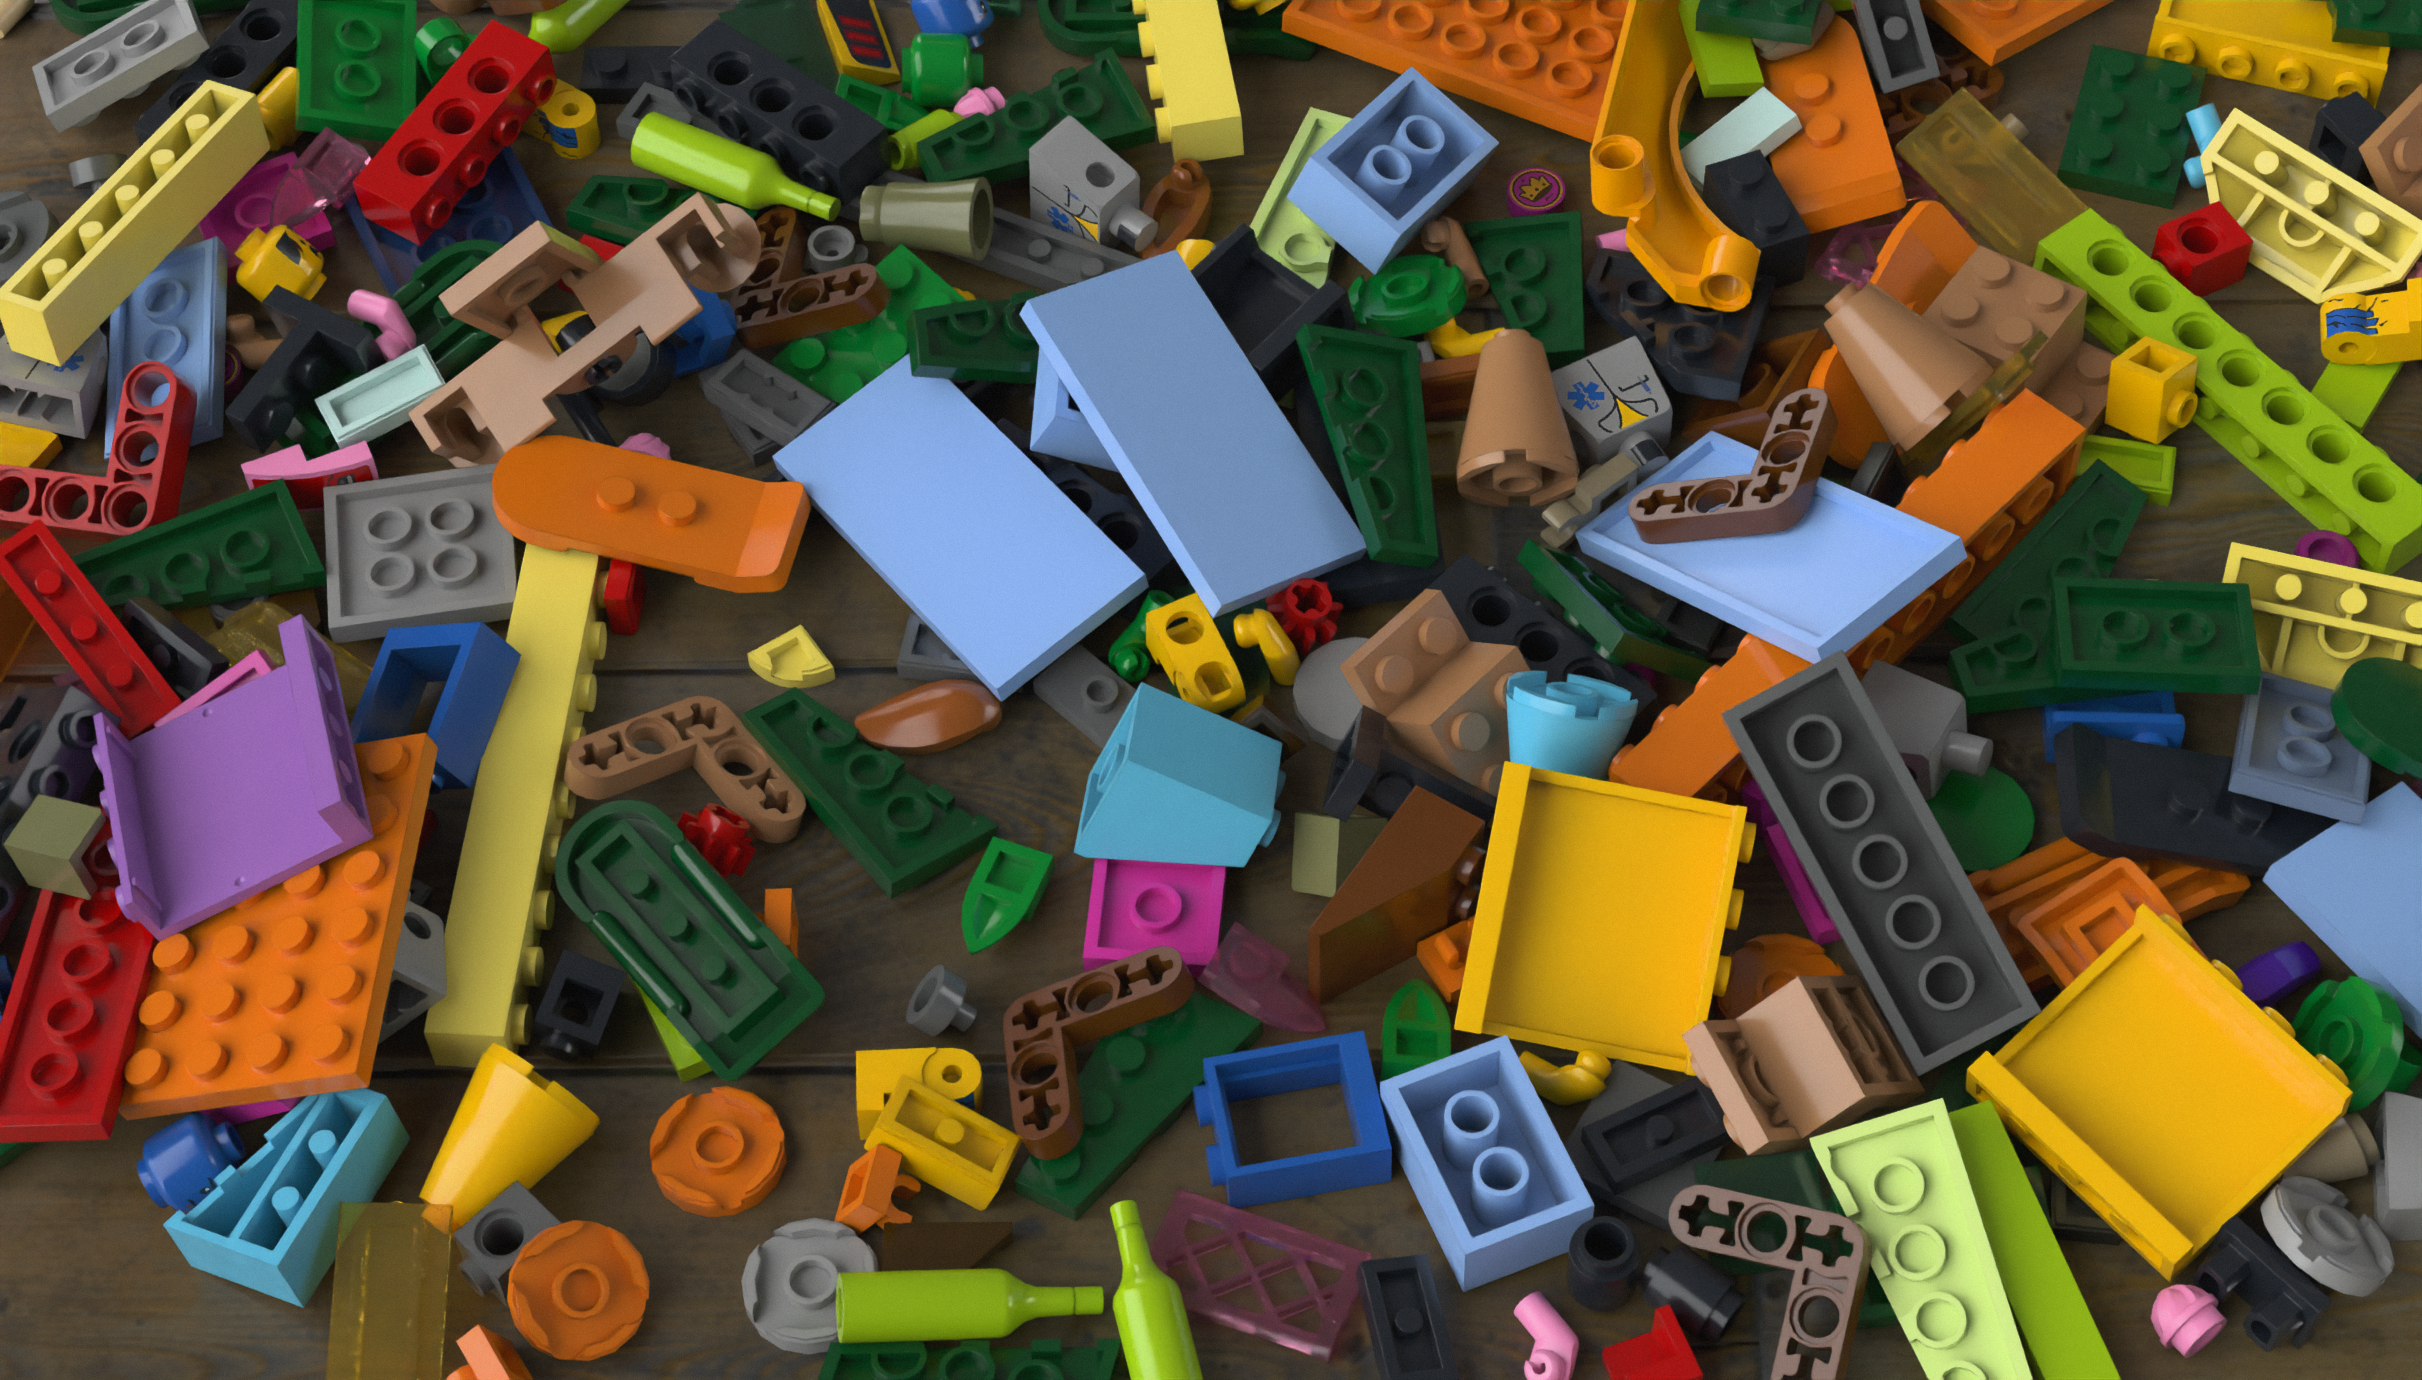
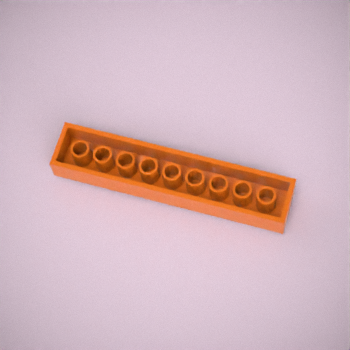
(1983, 492)

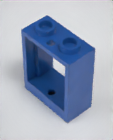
(477, 677)
(1283, 1070)

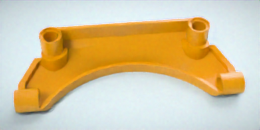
(1642, 173)

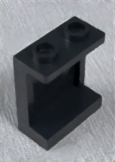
(1267, 306)

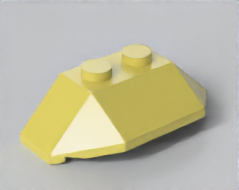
(2305, 216)
(2324, 615)

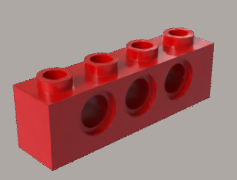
(456, 133)

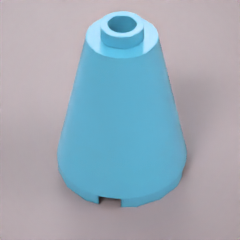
(1567, 724)

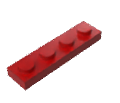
(85, 630)

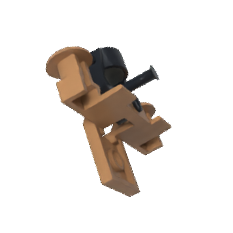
(611, 352)

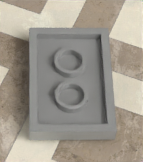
(118, 61)

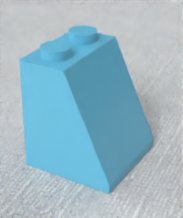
(1180, 787)

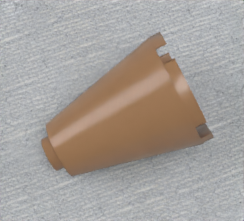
(1902, 362)
(1515, 428)

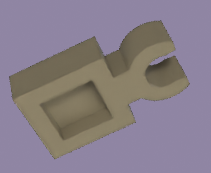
(1594, 493)

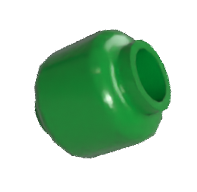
(940, 69)

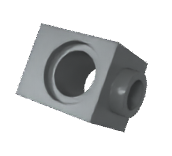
(508, 1219)

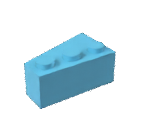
(279, 1211)

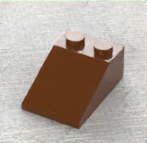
(1405, 888)

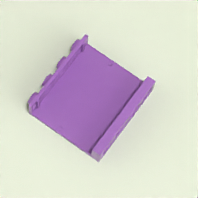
(233, 791)

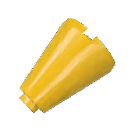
(504, 1132)

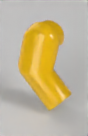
(1276, 646)

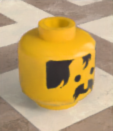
(279, 259)

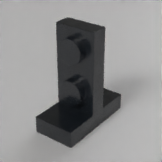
(298, 366)
(1382, 775)

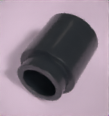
(1603, 1264)
(1695, 1289)

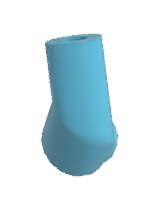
(2204, 126)

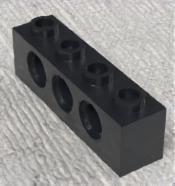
(241, 57)
(780, 112)
(1111, 514)
(1484, 597)
(45, 756)

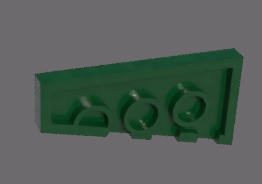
(210, 555)

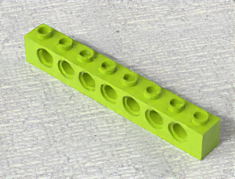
(2243, 395)

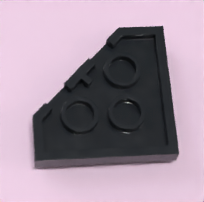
(1687, 344)

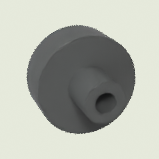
(95, 171)
(940, 1003)

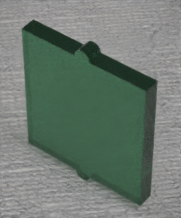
(1779, 1177)

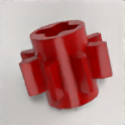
(1305, 613)
(719, 837)

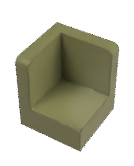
(51, 843)
(1329, 849)

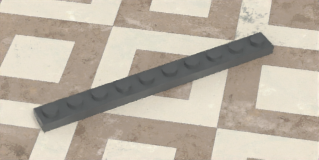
(1017, 246)

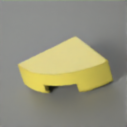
(792, 661)

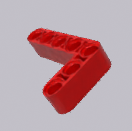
(126, 482)

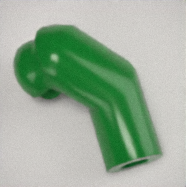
(1129, 653)

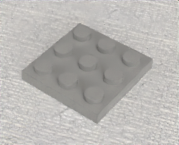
(416, 553)

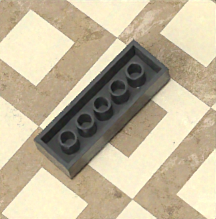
(1880, 863)

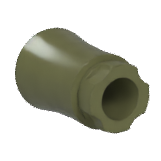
(930, 216)

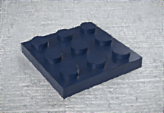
(490, 211)

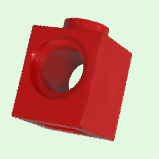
(2203, 249)

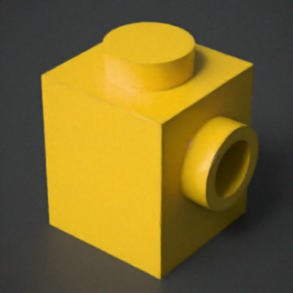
(2151, 390)

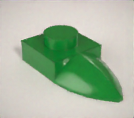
(879, 103)
(1003, 892)
(1413, 1030)

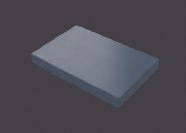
(2296, 754)

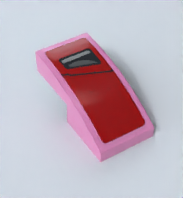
(308, 478)

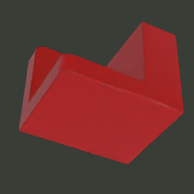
(1654, 1355)

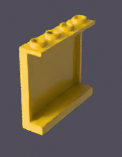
(2268, 45)
(1602, 916)
(2161, 1092)

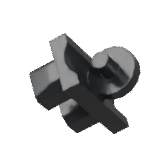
(2255, 1268)

